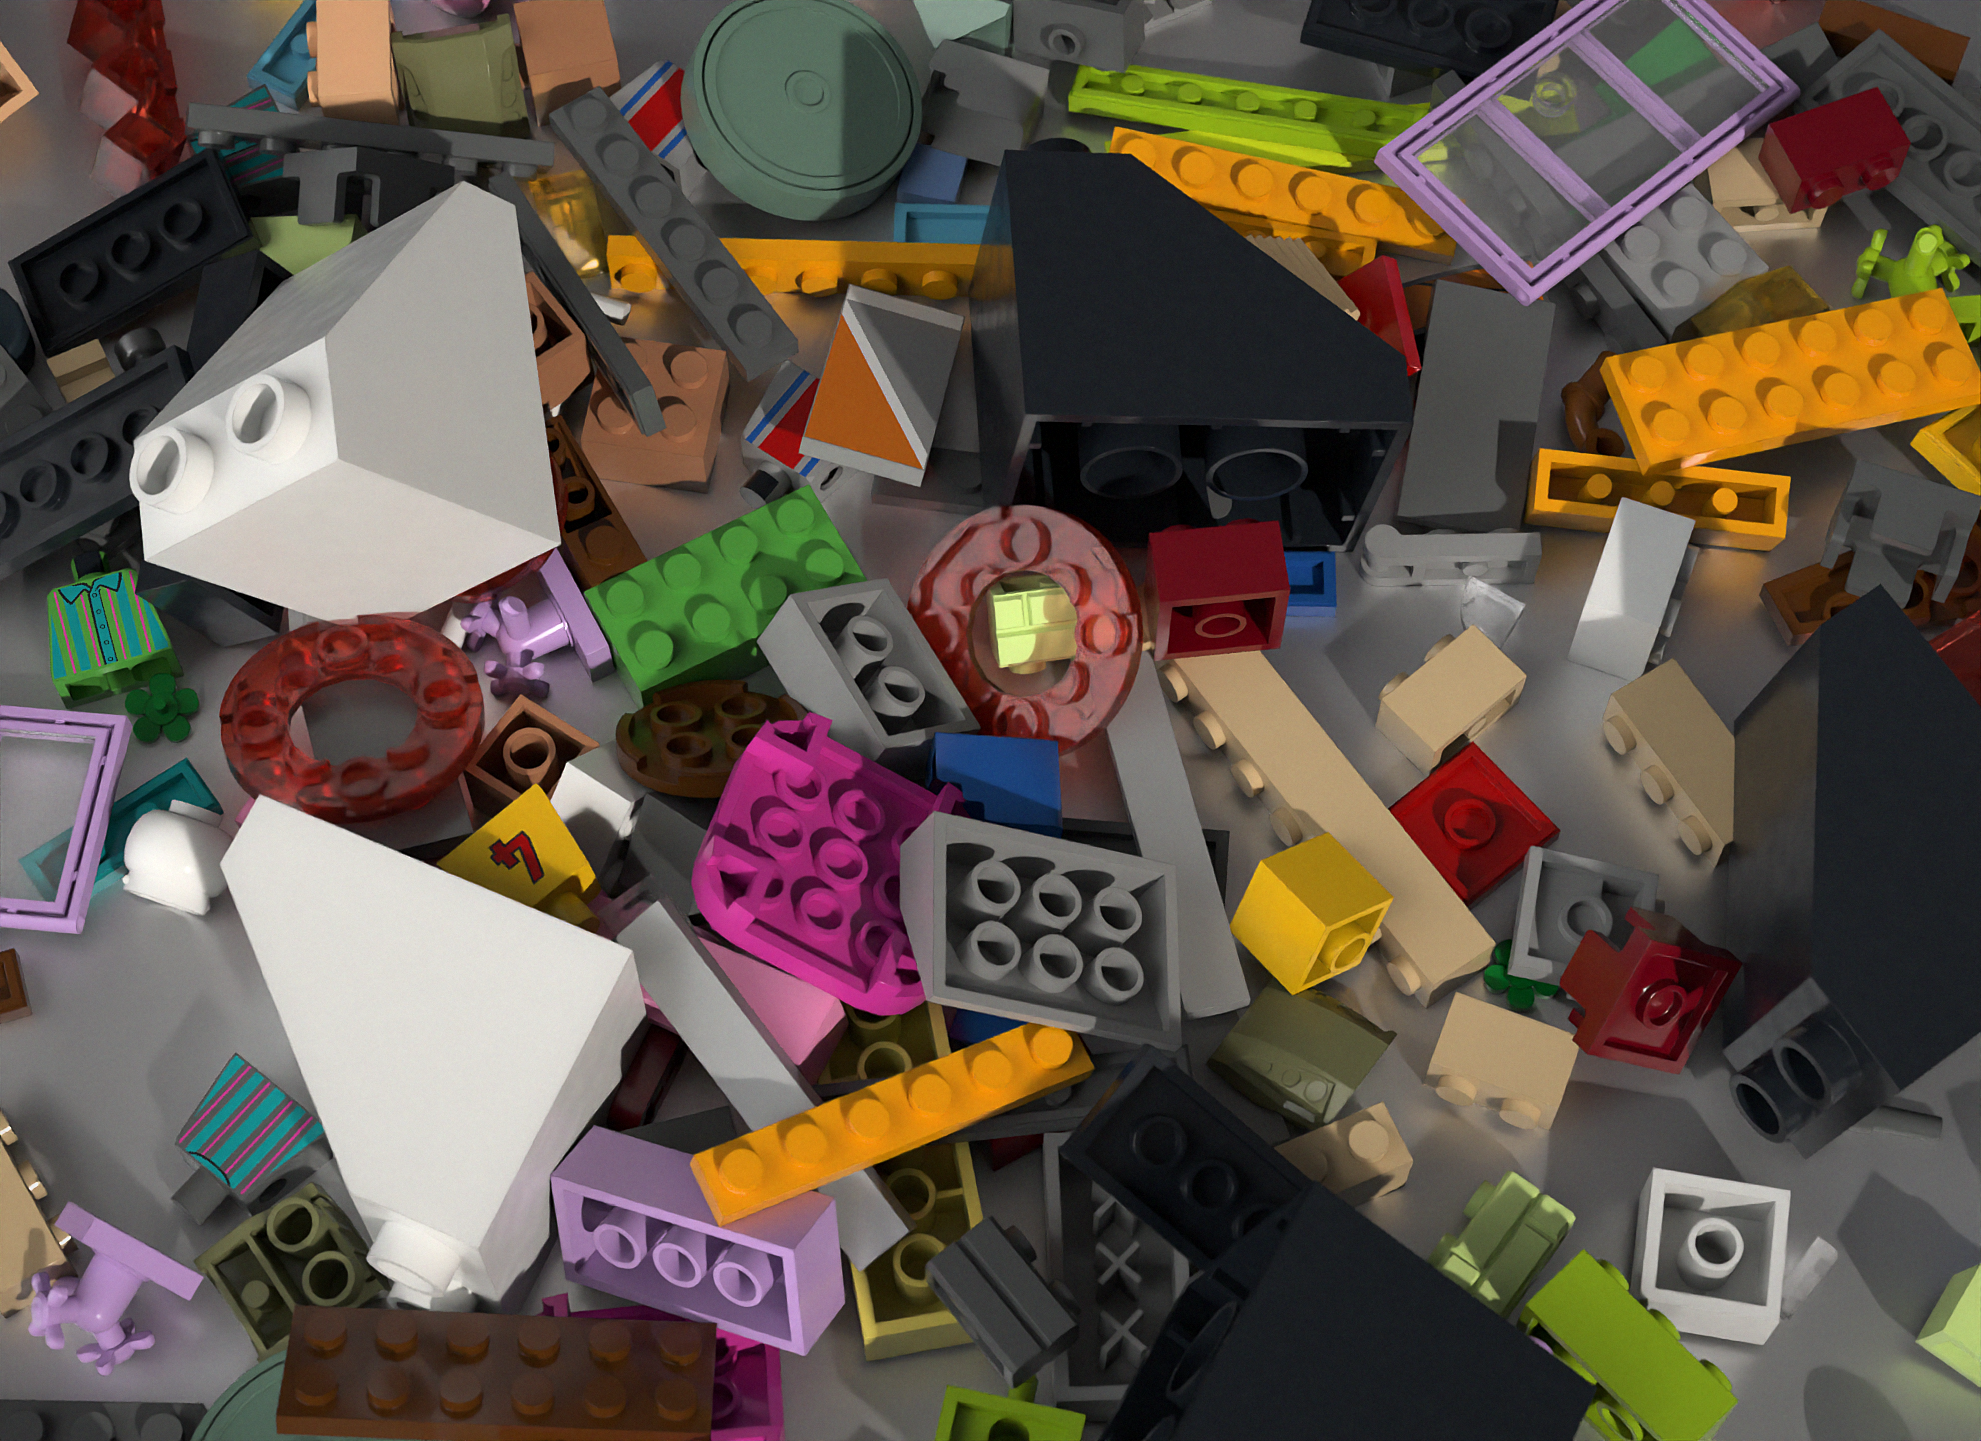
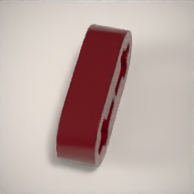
(647, 1080)

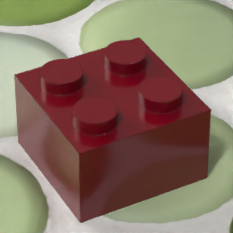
(1216, 589)

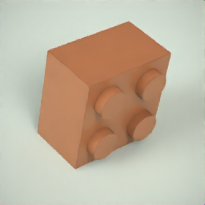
(693, 399)

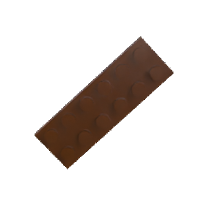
(495, 1377)

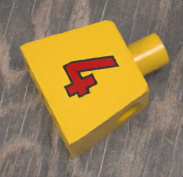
(531, 860)

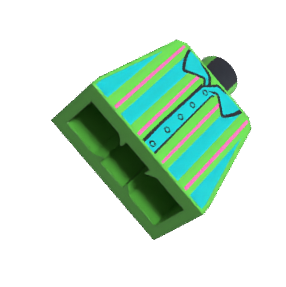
(104, 634)

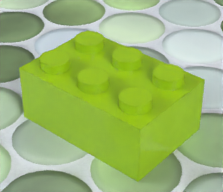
(1633, 1355)

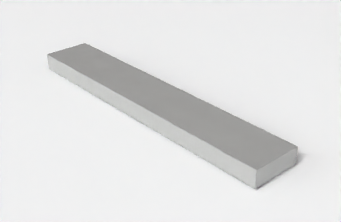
(1170, 832)
(751, 1065)

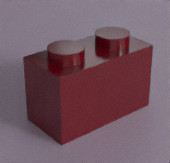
(1834, 151)

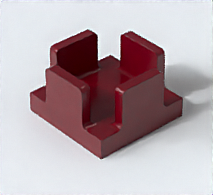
(1651, 996)

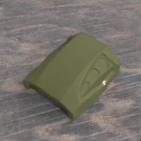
(463, 79)
(1299, 1054)
(288, 1261)

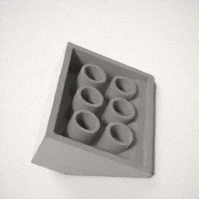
(1043, 929)

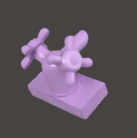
(537, 631)
(104, 1290)

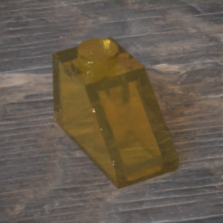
(1757, 302)

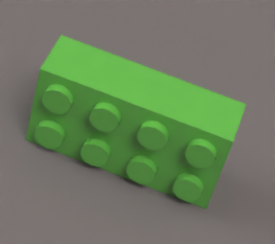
(712, 598)

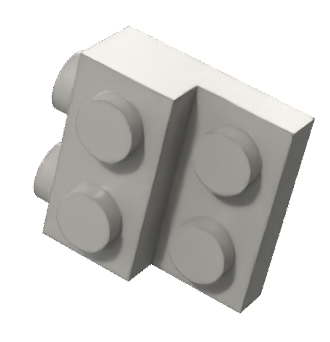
(1565, 899)

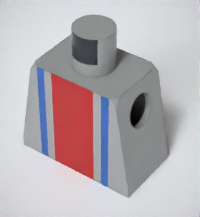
(654, 111)
(774, 439)

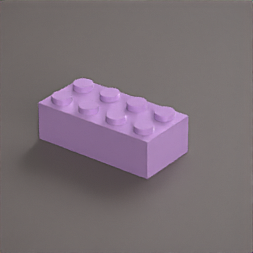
(646, 1234)

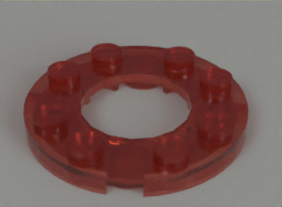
(1099, 588)
(361, 789)

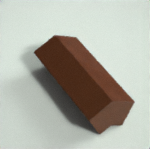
(1853, 21)

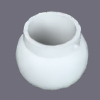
(177, 857)

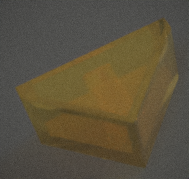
(572, 217)

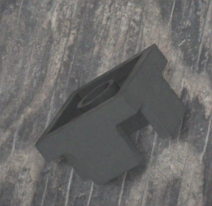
(340, 177)
(1899, 527)

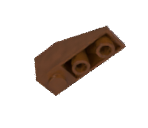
(594, 536)

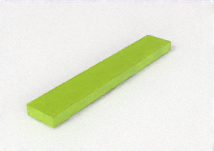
(1241, 109)

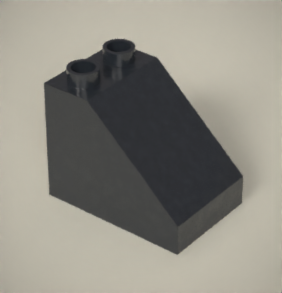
(1163, 354)
(1852, 877)
(1340, 1336)

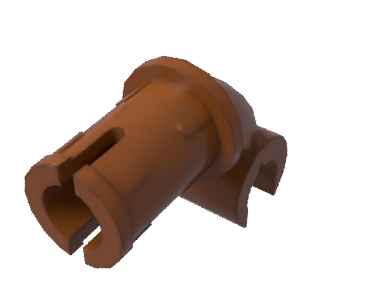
(1585, 407)

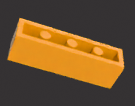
(1727, 504)

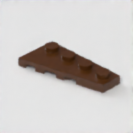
(1817, 593)

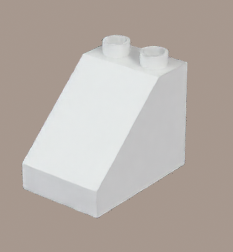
(364, 428)
(441, 1046)

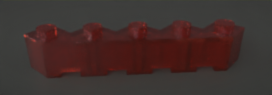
(128, 91)

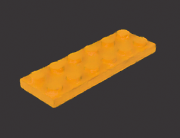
(1792, 381)

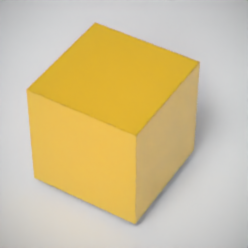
(1310, 912)

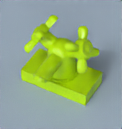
(1917, 273)
(991, 1417)

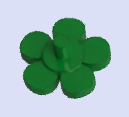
(162, 710)
(1522, 990)

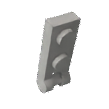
(1449, 557)

